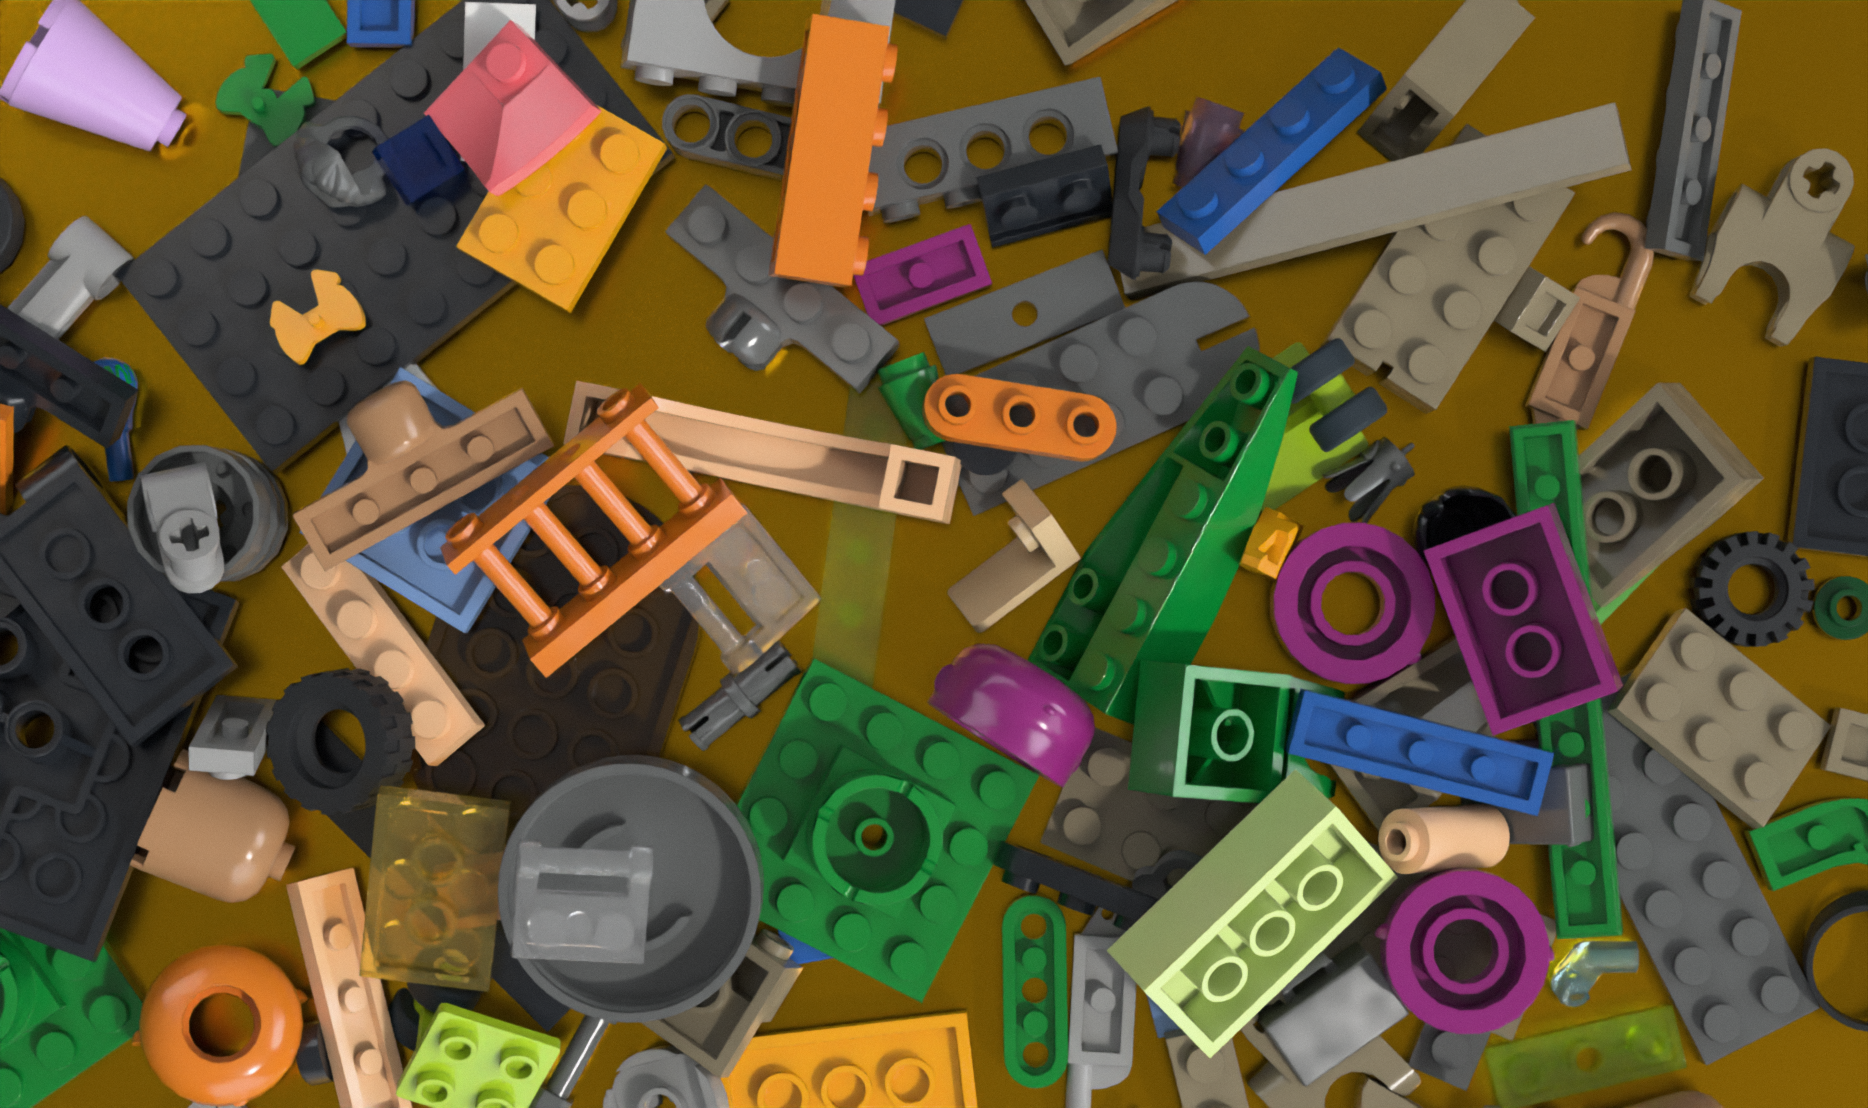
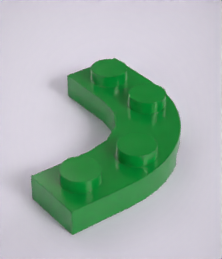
(1811, 840)

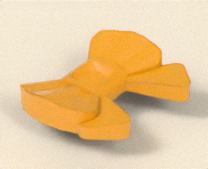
(335, 312)

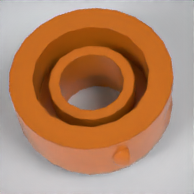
(209, 972)

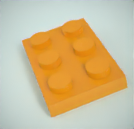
(567, 212)

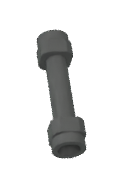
(571, 1065)

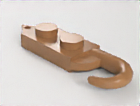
(1593, 333)

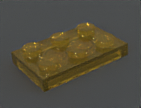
(434, 888)

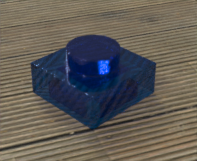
(417, 160)

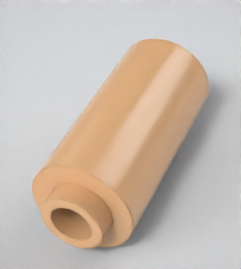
(1443, 838)

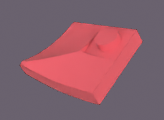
(511, 110)

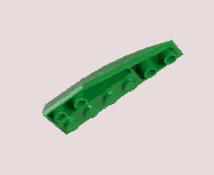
(1173, 544)

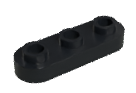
(1077, 887)

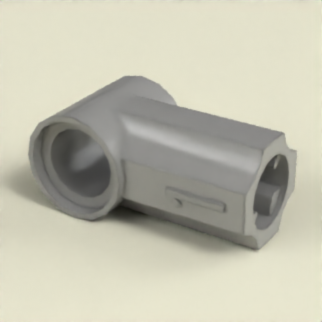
(79, 271)

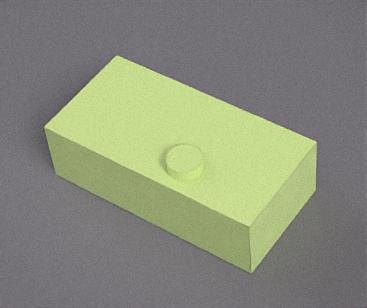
(1252, 913)

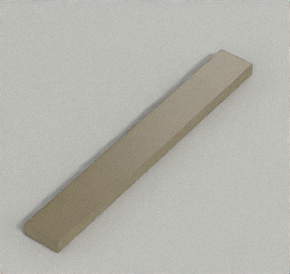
(1404, 196)

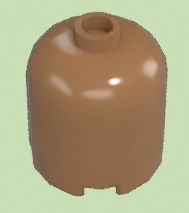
(215, 835)

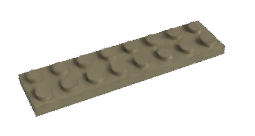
(1134, 829)

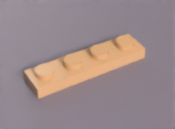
(385, 644)
(348, 1006)

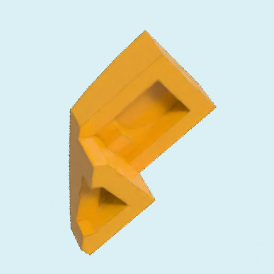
(1270, 544)

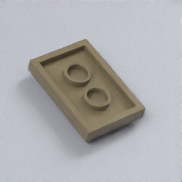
(1719, 718)

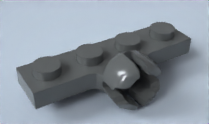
(770, 311)

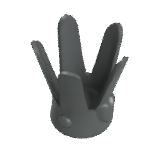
(1371, 477)

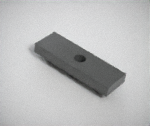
(1062, 300)

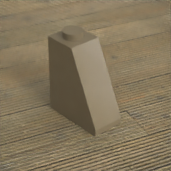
(1444, 76)

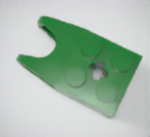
(1216, 732)

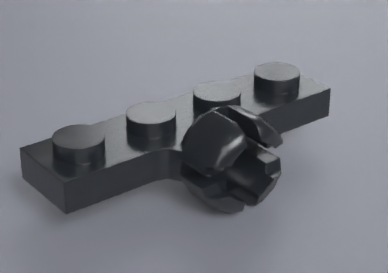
(54, 377)

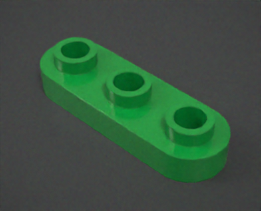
(1038, 1020)

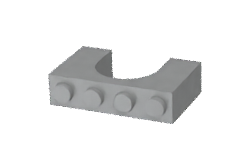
(680, 42)

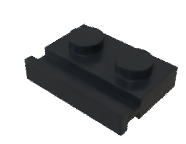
(1046, 195)

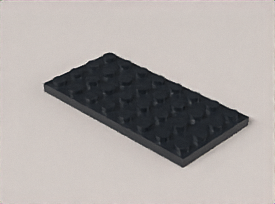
(265, 233)

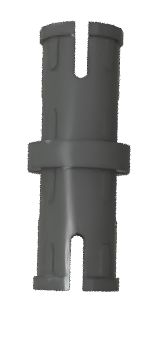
(740, 695)

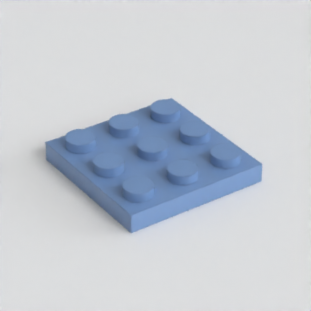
(412, 557)

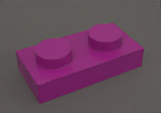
(923, 276)

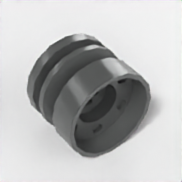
(254, 503)

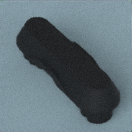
(1129, 246)

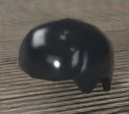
(1456, 514)

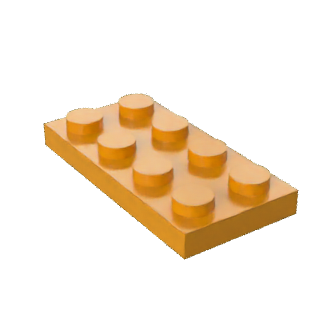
(859, 1065)

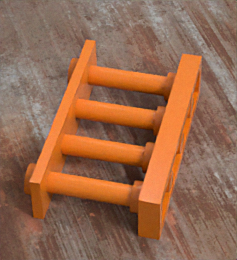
(603, 591)

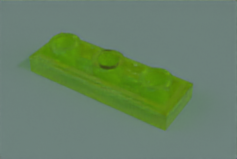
(1546, 1063)

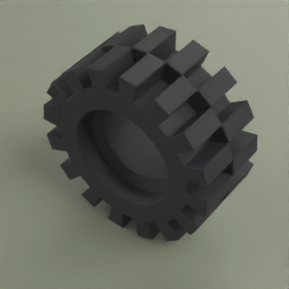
(1789, 580)

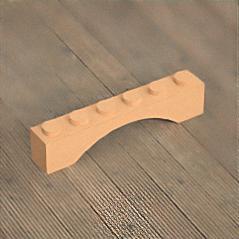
(789, 457)

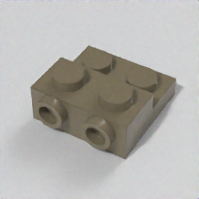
(725, 1023)

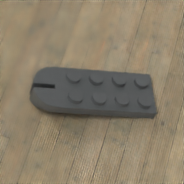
(1135, 361)

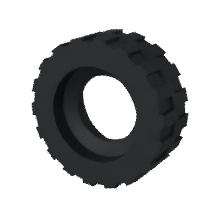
(295, 747)

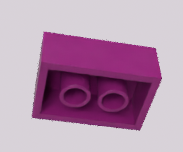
(1523, 619)

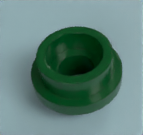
(1825, 608)

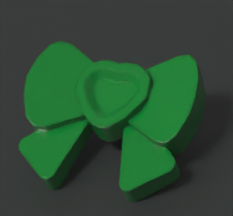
(245, 95)

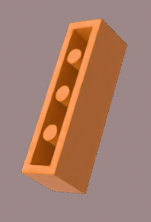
(830, 151)

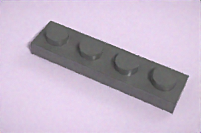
(1692, 129)

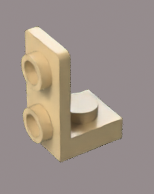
(1018, 568)

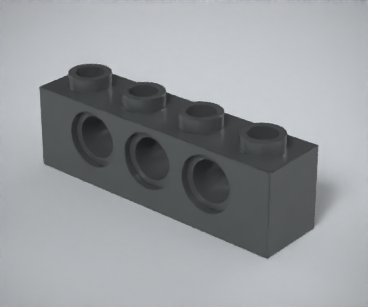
(1074, 108)

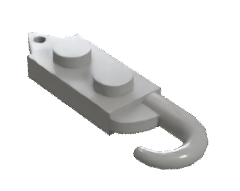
(1099, 1014)

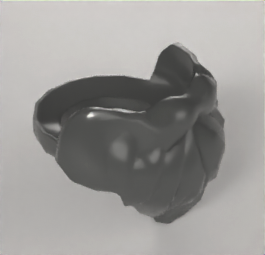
(325, 171)

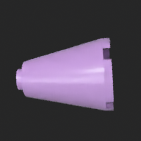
(91, 80)

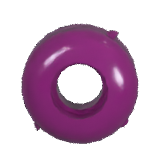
(1404, 595)
(1016, 709)
(1516, 963)

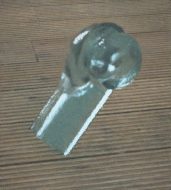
(1585, 965)

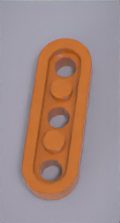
(990, 424)

